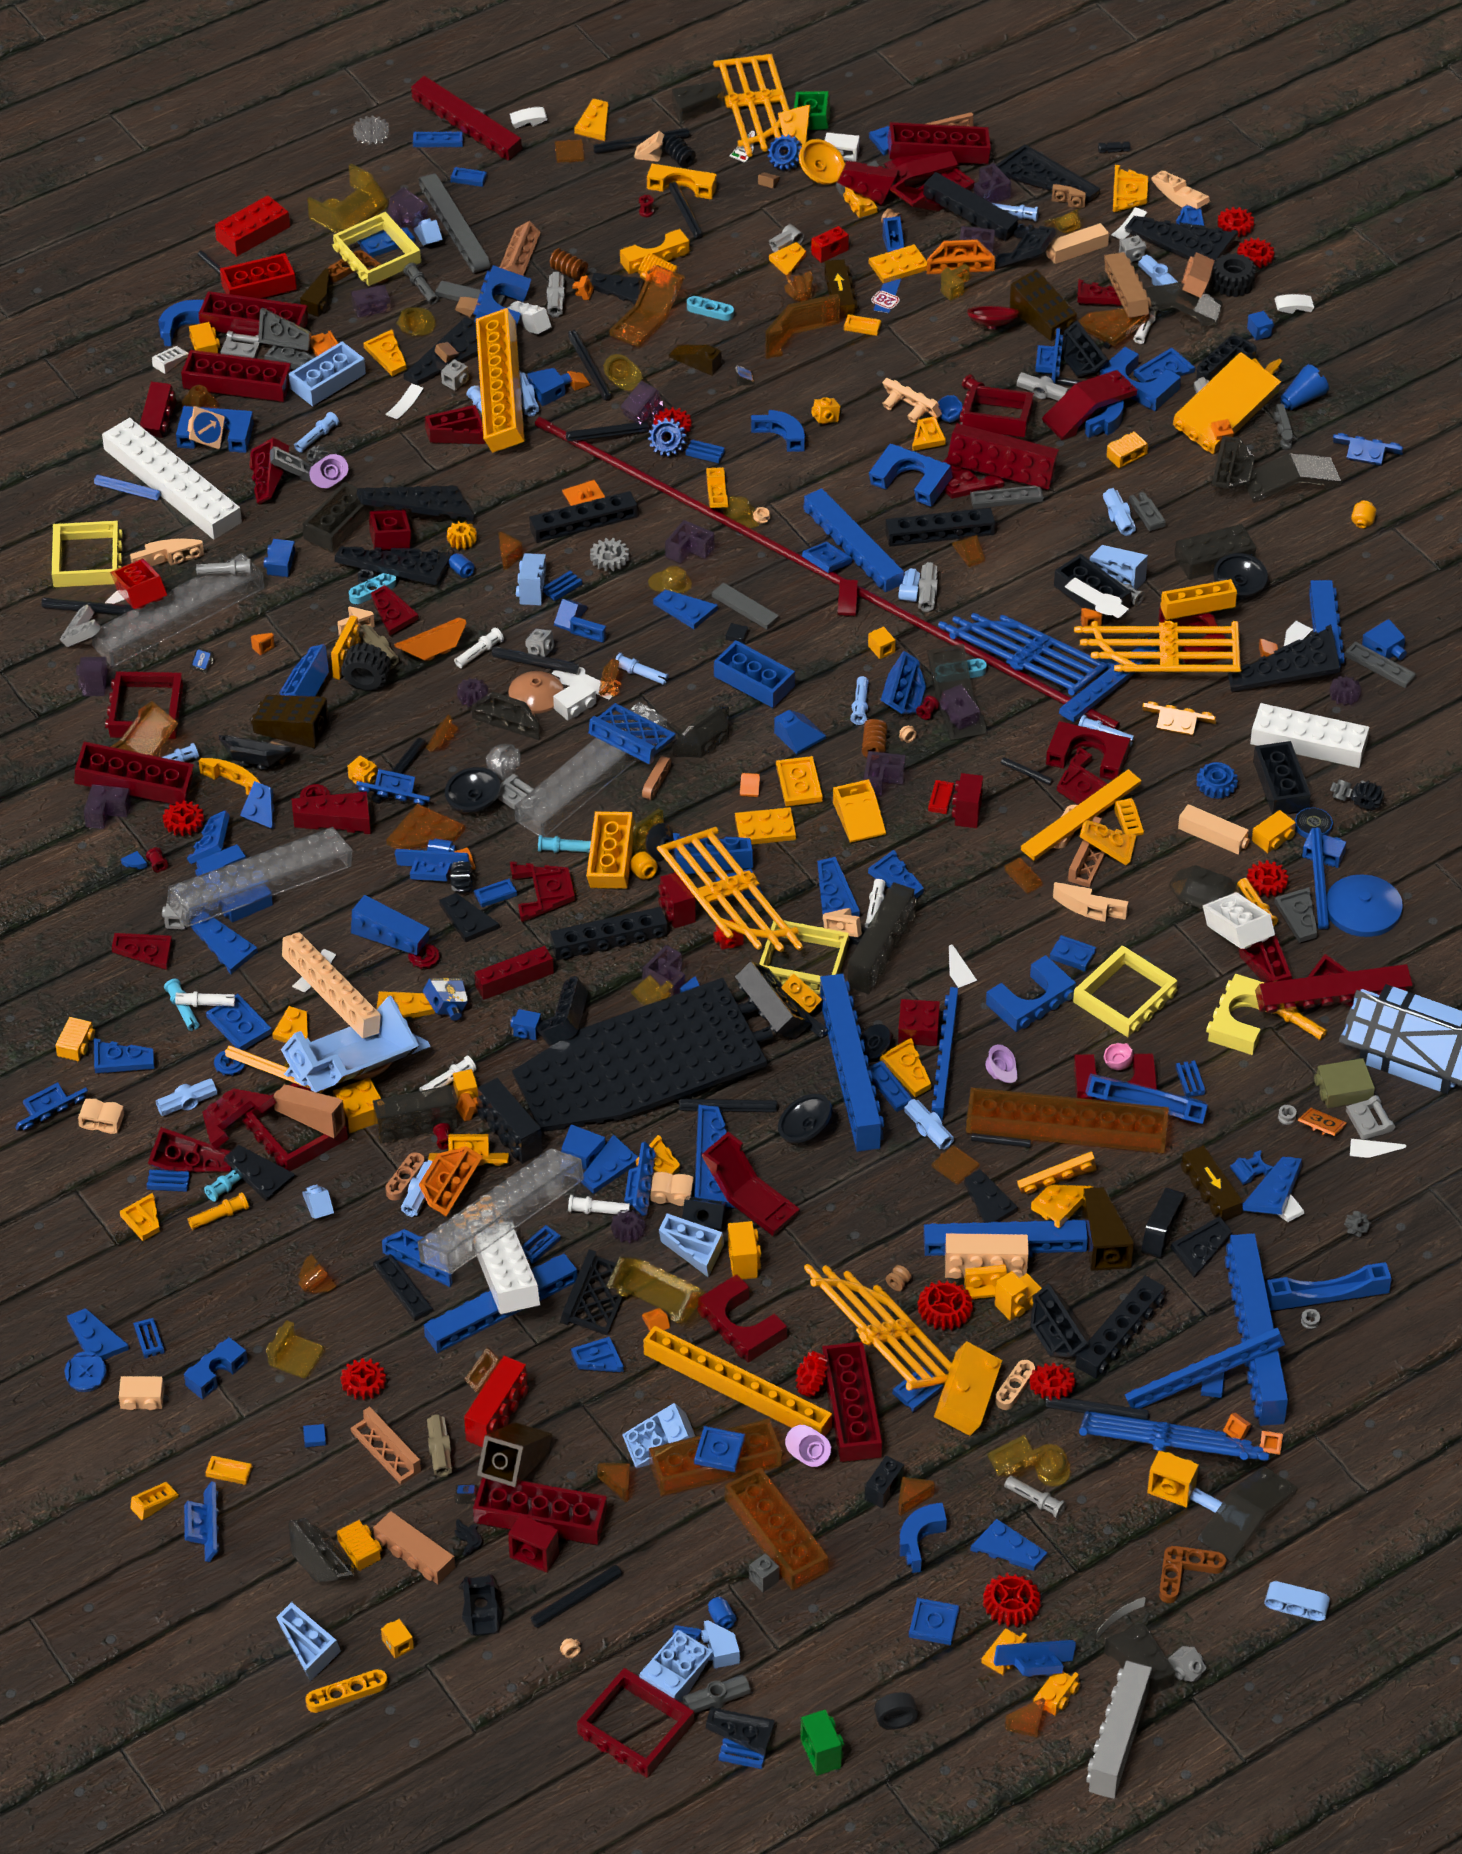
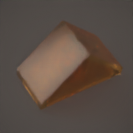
(510, 550)
(969, 550)
(482, 1370)
(616, 1477)
(913, 1493)
(1026, 1719)

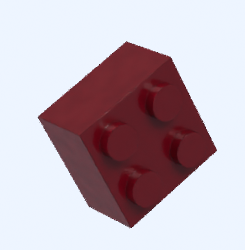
(389, 529)
(967, 800)
(676, 900)
(919, 1021)
(533, 1543)

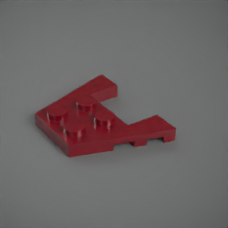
(965, 482)
(1076, 781)
(551, 886)
(229, 1108)

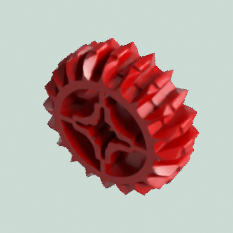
(947, 1298)
(1011, 1593)

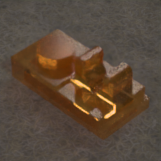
(608, 682)
(442, 730)
(1023, 875)

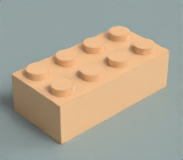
(985, 1250)

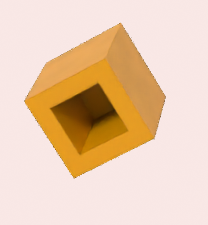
(881, 642)
(465, 1083)
(397, 1638)

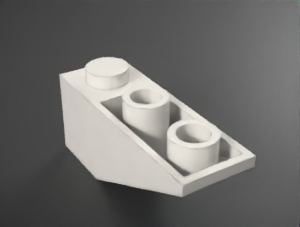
(532, 317)

